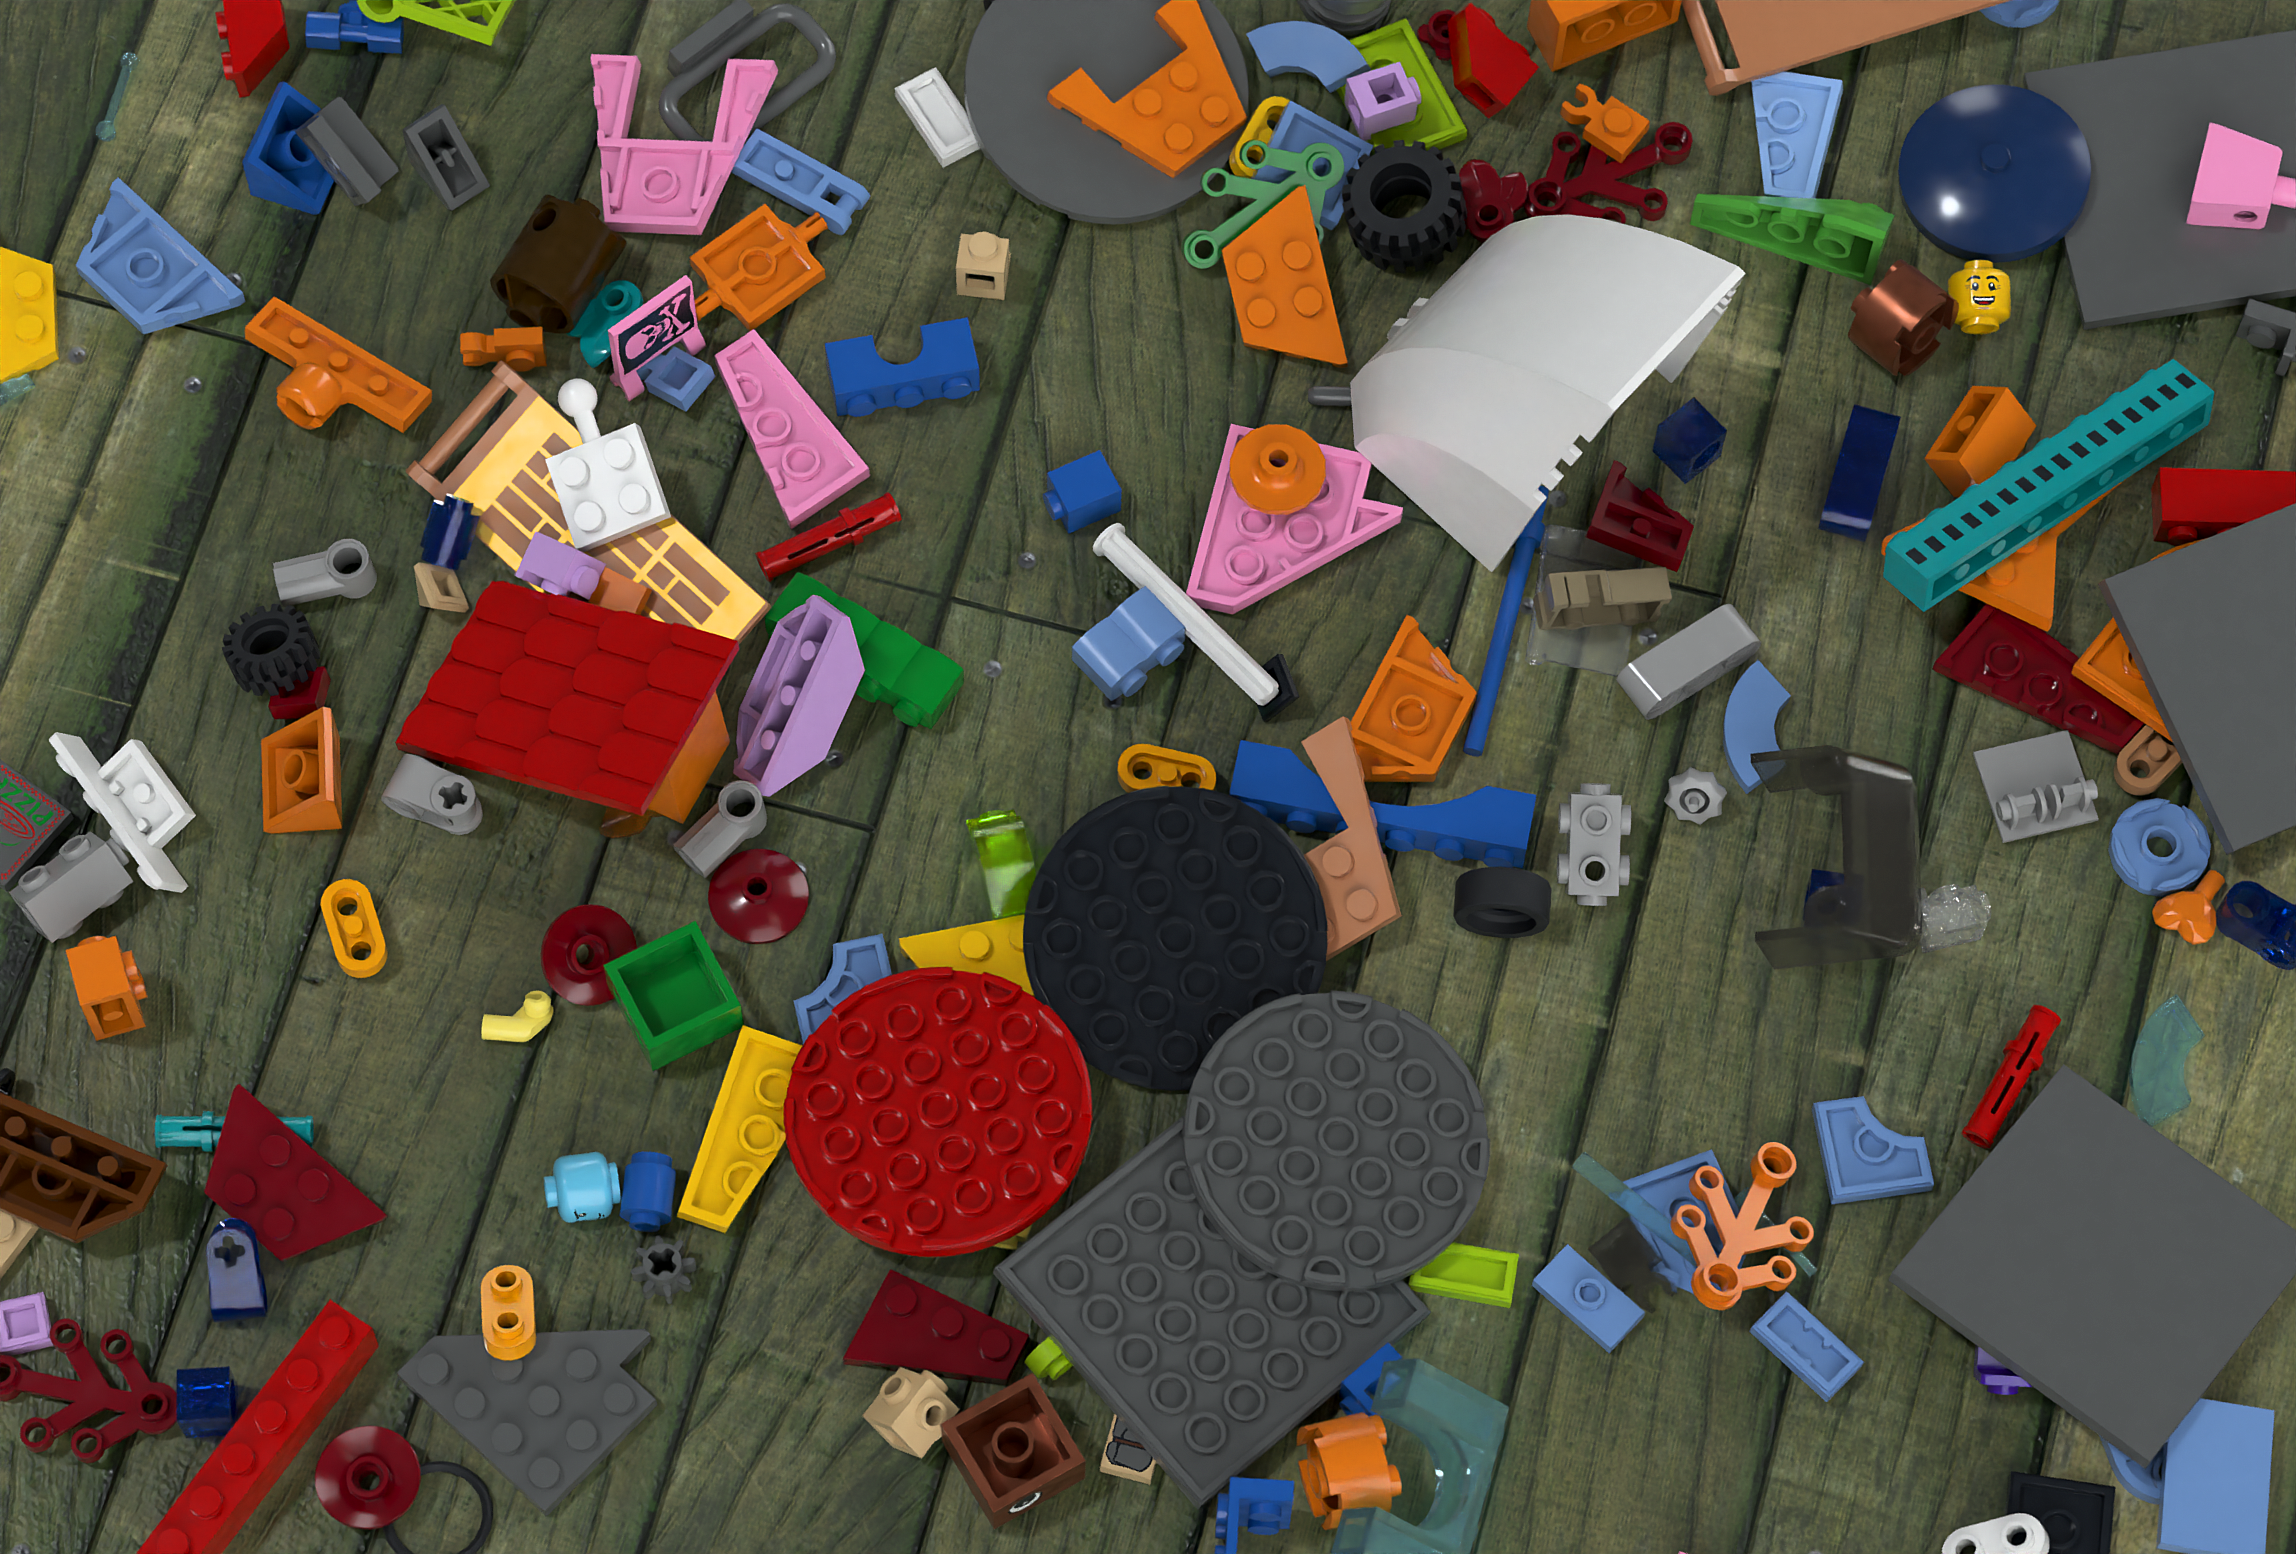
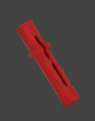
(829, 536)
(2038, 1029)

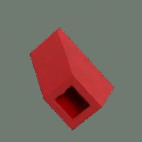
(255, 39)
(1485, 61)

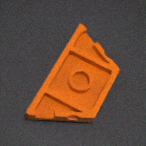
(1284, 286)
(2018, 583)
(1410, 711)

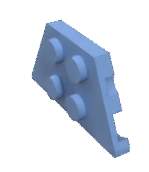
(150, 267)

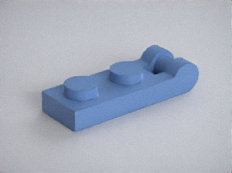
(799, 180)

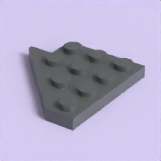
(541, 1415)

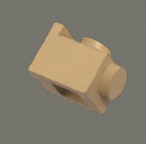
(986, 256)

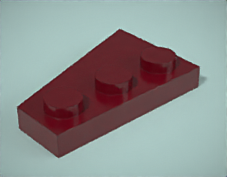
(934, 1333)

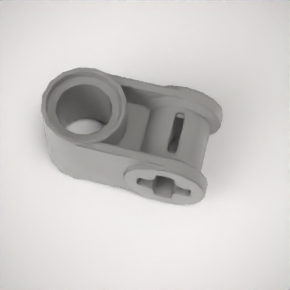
(426, 792)

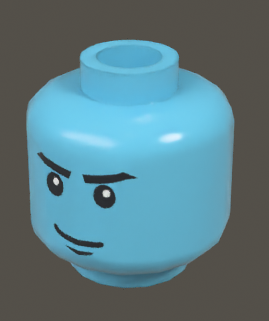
(582, 1187)

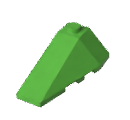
(1818, 232)

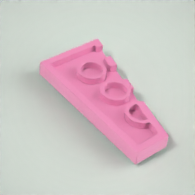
(792, 437)

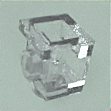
(1953, 916)

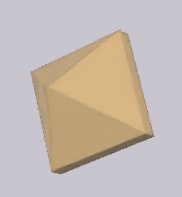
(439, 588)

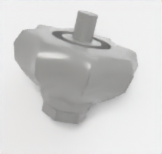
(1695, 795)

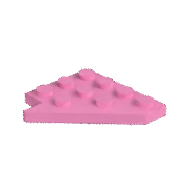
(1256, 553)

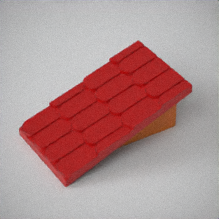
(578, 701)

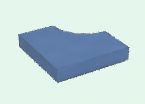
(853, 967)
(1866, 1158)

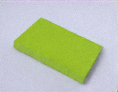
(1436, 117)

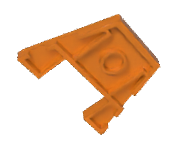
(1176, 110)

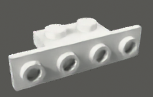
(135, 802)

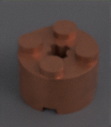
(1901, 319)

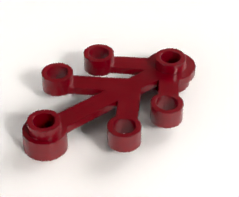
(1604, 179)
(90, 1395)

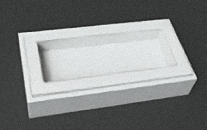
(937, 116)

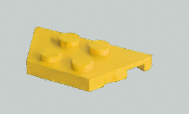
(26, 314)
(974, 948)

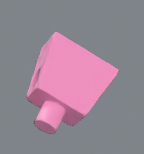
(2238, 181)

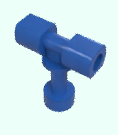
(350, 24)

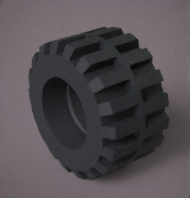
(1399, 173)

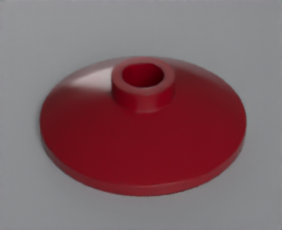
(764, 916)
(606, 938)
(365, 1453)

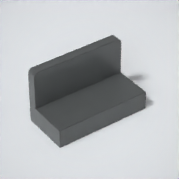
(347, 151)

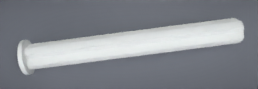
(1198, 625)

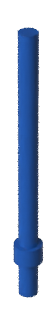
(1503, 631)

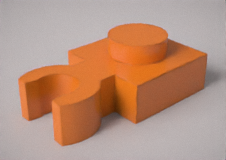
(1609, 126)
(516, 347)

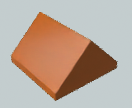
(302, 776)

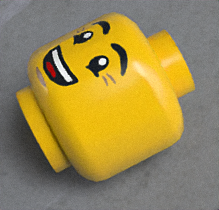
(1981, 296)

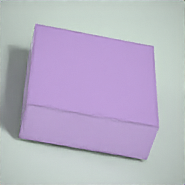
(24, 1324)

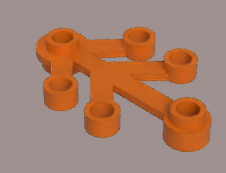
(1739, 1233)

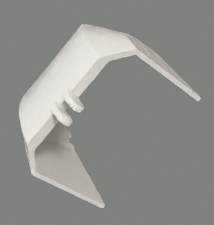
(1525, 358)

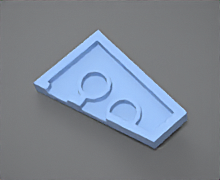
(1794, 130)

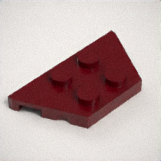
(282, 1183)

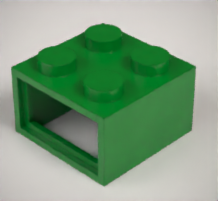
(674, 995)

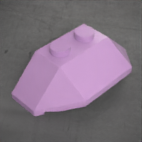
(797, 696)

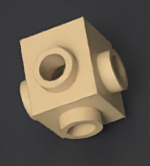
(911, 1411)

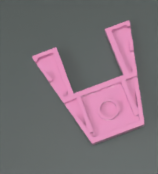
(670, 182)

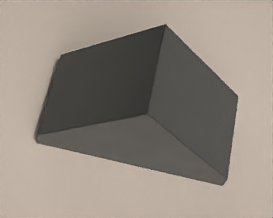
(443, 158)

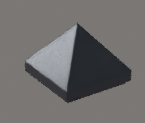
(1287, 694)

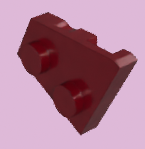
(1638, 522)

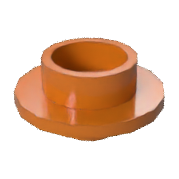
(1277, 488)

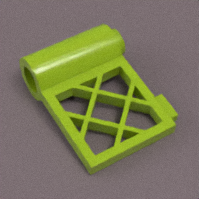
(448, 18)

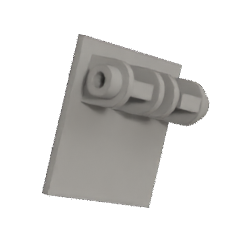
(2036, 786)

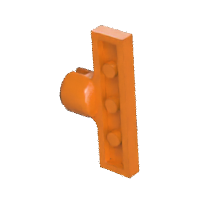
(332, 372)

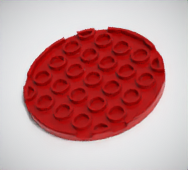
(938, 1112)

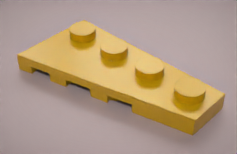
(742, 1130)

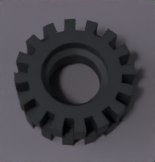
(280, 666)

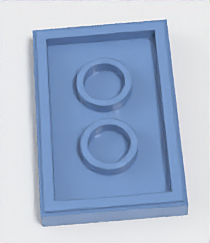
(2216, 1481)

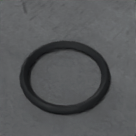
(480, 1488)

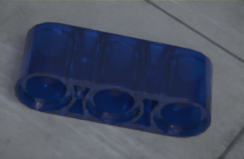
(1859, 473)

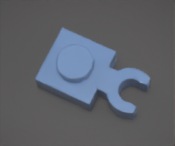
(676, 377)

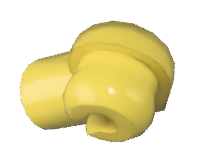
(523, 1024)

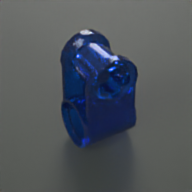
(2268, 926)
(236, 1281)

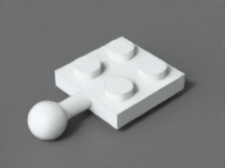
(608, 480)

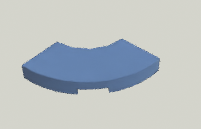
(1308, 50)
(1751, 722)

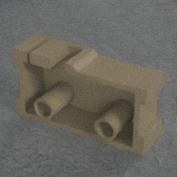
(1602, 598)

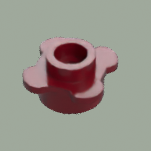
(1431, 34)

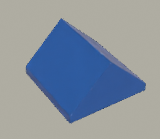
(279, 162)

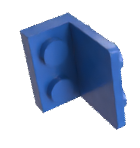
(1254, 1503)

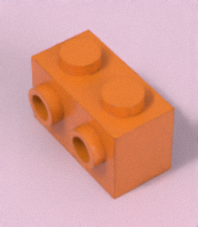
(1980, 438)
(107, 986)

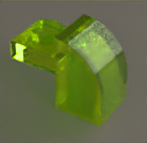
(1003, 860)

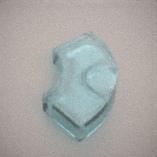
(2159, 1060)

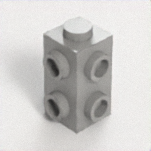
(72, 885)

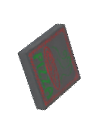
(27, 824)

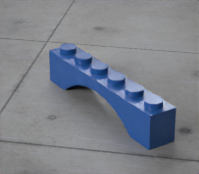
(1481, 826)

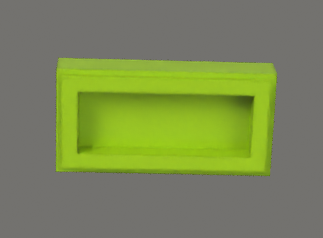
(1469, 1275)

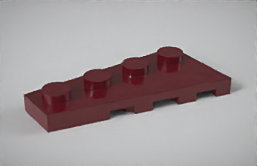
(2034, 675)

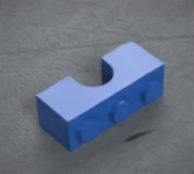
(867, 382)

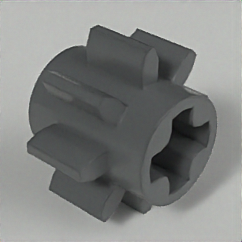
(665, 1283)

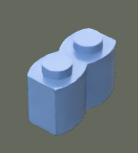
(1129, 644)

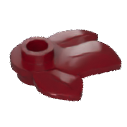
(1490, 196)

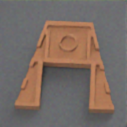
(1351, 864)

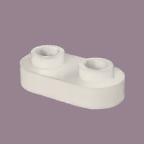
(1996, 1535)

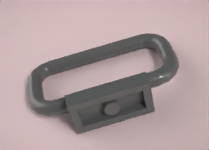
(723, 39)

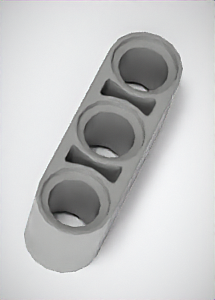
(1688, 661)

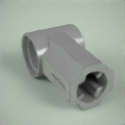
(321, 576)
(720, 832)

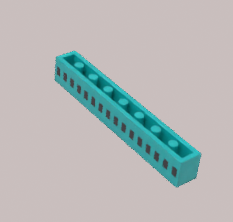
(2047, 484)

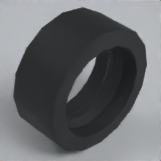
(1502, 902)

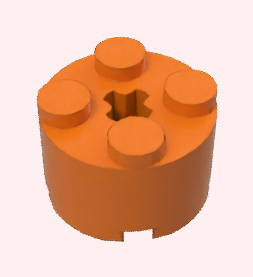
(1346, 1466)

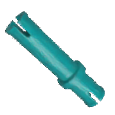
(206, 1129)

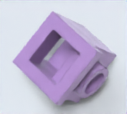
(1381, 99)
(559, 567)

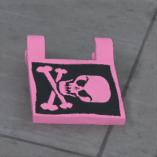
(650, 331)

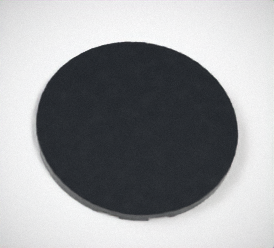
(1169, 928)

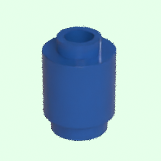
(648, 1191)

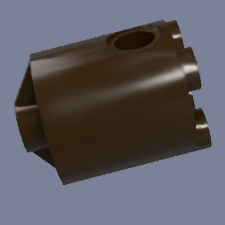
(556, 265)

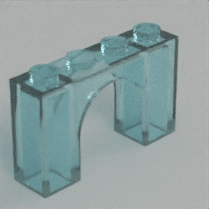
(1463, 1438)

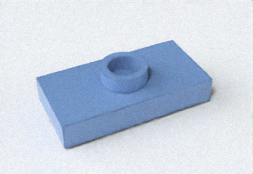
(1588, 1298)
(1806, 1346)

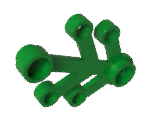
(1265, 193)

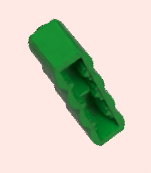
(896, 666)

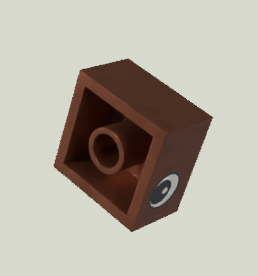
(1013, 1451)

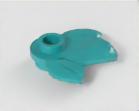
(602, 316)

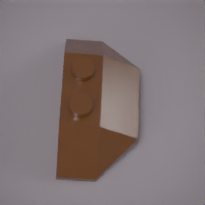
(69, 1175)

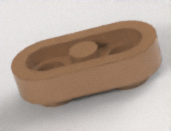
(2150, 754)

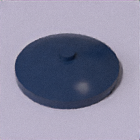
(1994, 173)

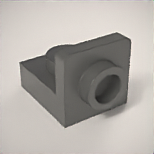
(2270, 328)

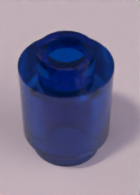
(449, 532)

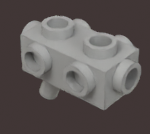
(1594, 830)

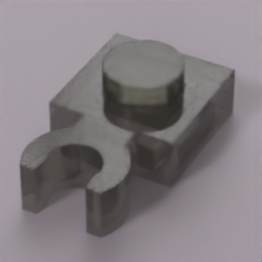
(1629, 1261)

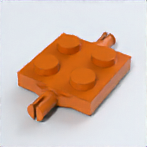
(758, 267)

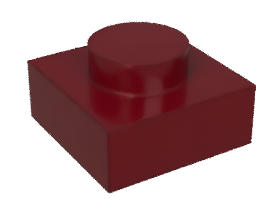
(304, 698)

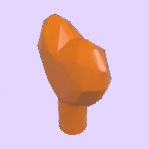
(2191, 911)

